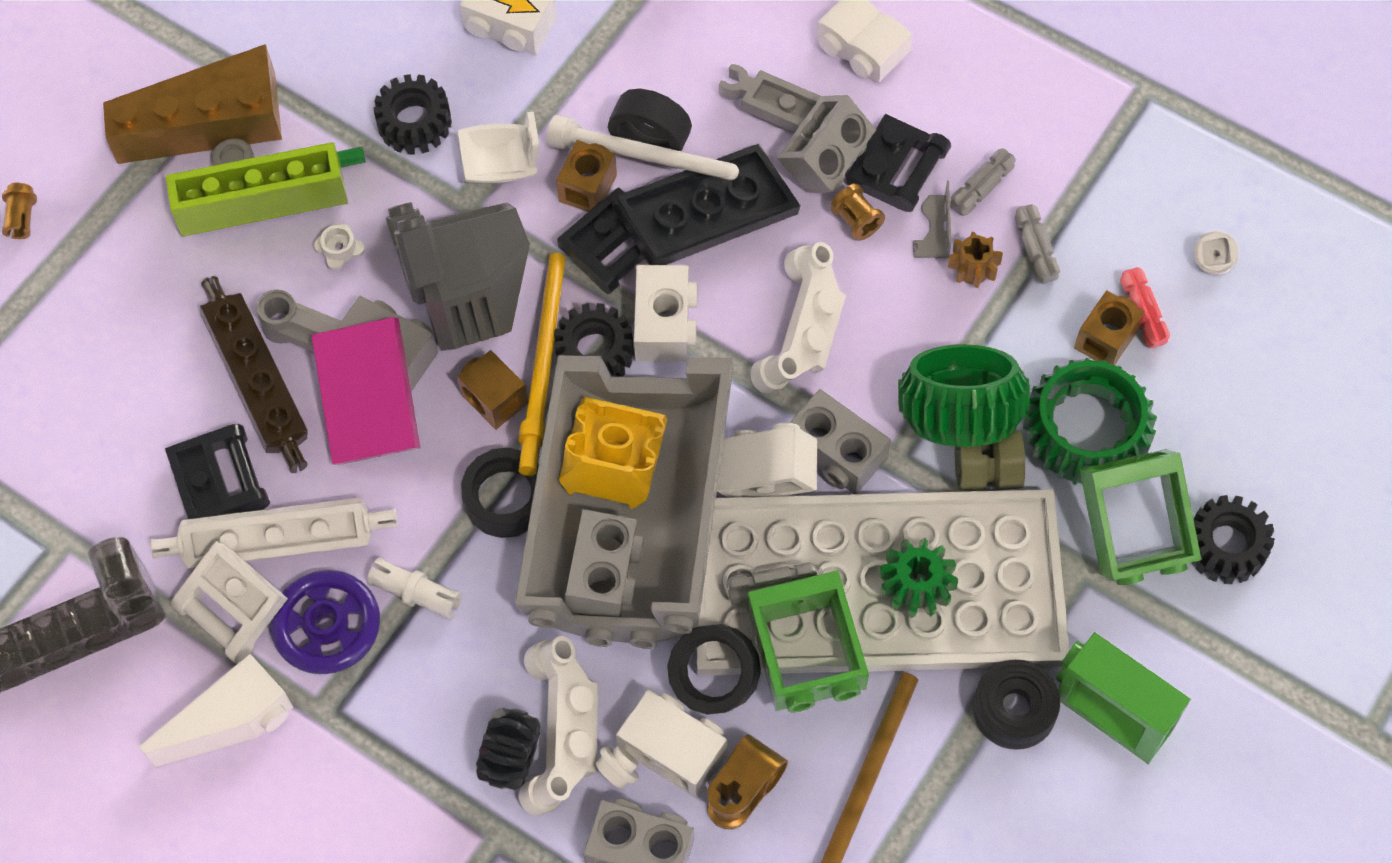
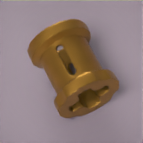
(857, 212)

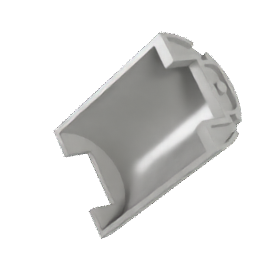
(672, 520)

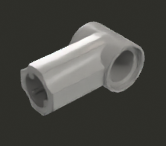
(297, 325)

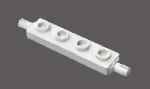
(277, 531)

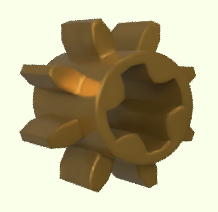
(975, 259)

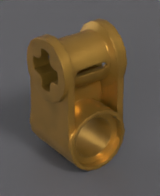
(748, 776)

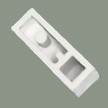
(226, 714)

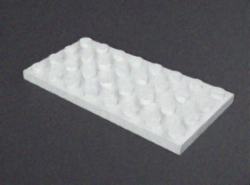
(1006, 571)

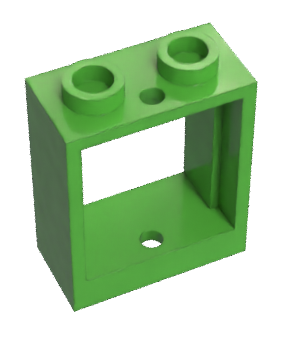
(1128, 470)
(798, 598)
(1120, 696)

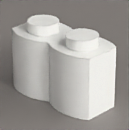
(864, 38)

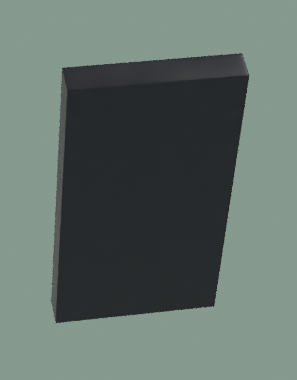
(702, 211)

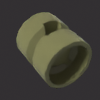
(996, 463)

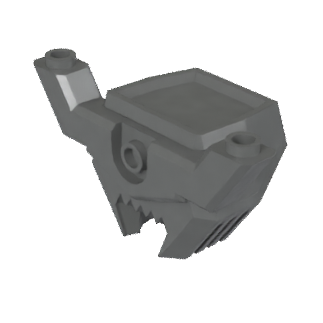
(462, 269)

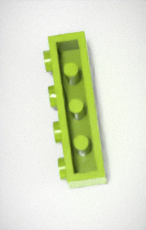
(256, 189)

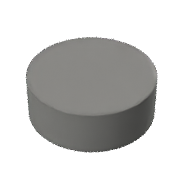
(231, 150)

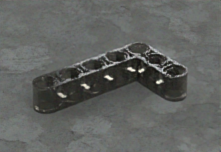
(86, 624)

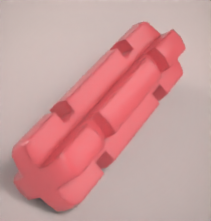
(1155, 331)

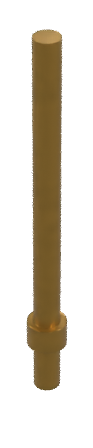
(870, 769)

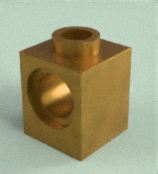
(581, 190)
(1106, 344)
(492, 389)

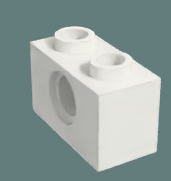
(660, 290)

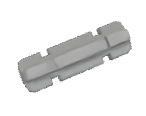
(982, 182)
(1037, 244)
(740, 585)

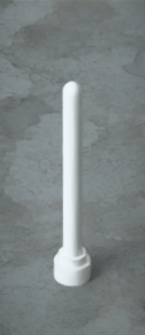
(564, 132)

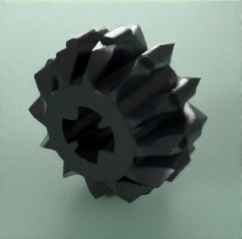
(508, 748)

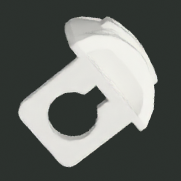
(499, 151)

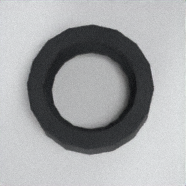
(643, 107)
(476, 473)
(680, 680)

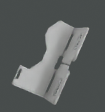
(935, 243)

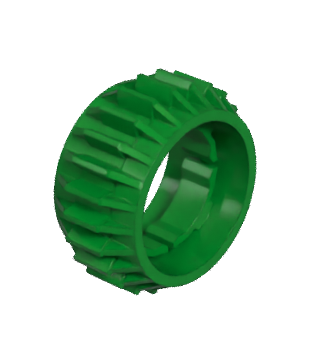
(1093, 379)
(963, 395)

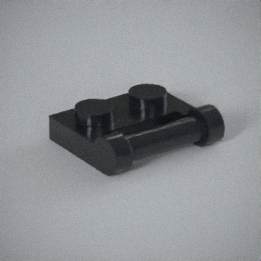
(886, 157)
(594, 239)
(201, 478)

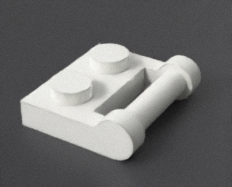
(235, 589)

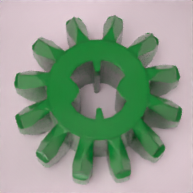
(922, 593)

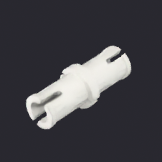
(414, 588)

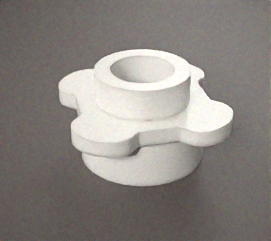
(335, 236)

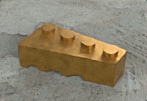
(197, 110)

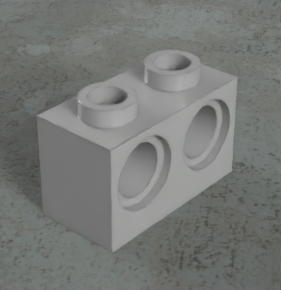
(827, 144)
(845, 435)
(595, 564)
(644, 830)

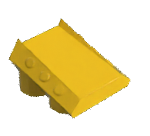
(612, 451)

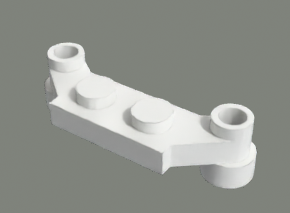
(812, 320)
(570, 725)

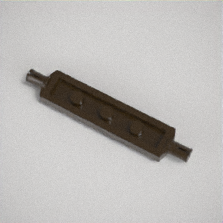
(254, 374)

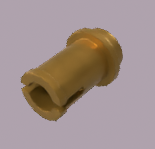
(19, 203)

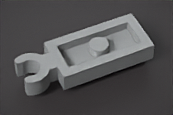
(769, 97)

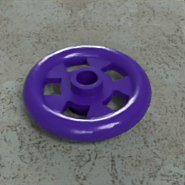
(354, 643)

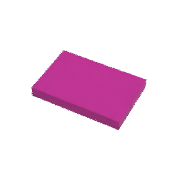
(365, 391)

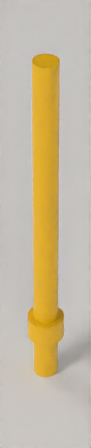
(533, 428)

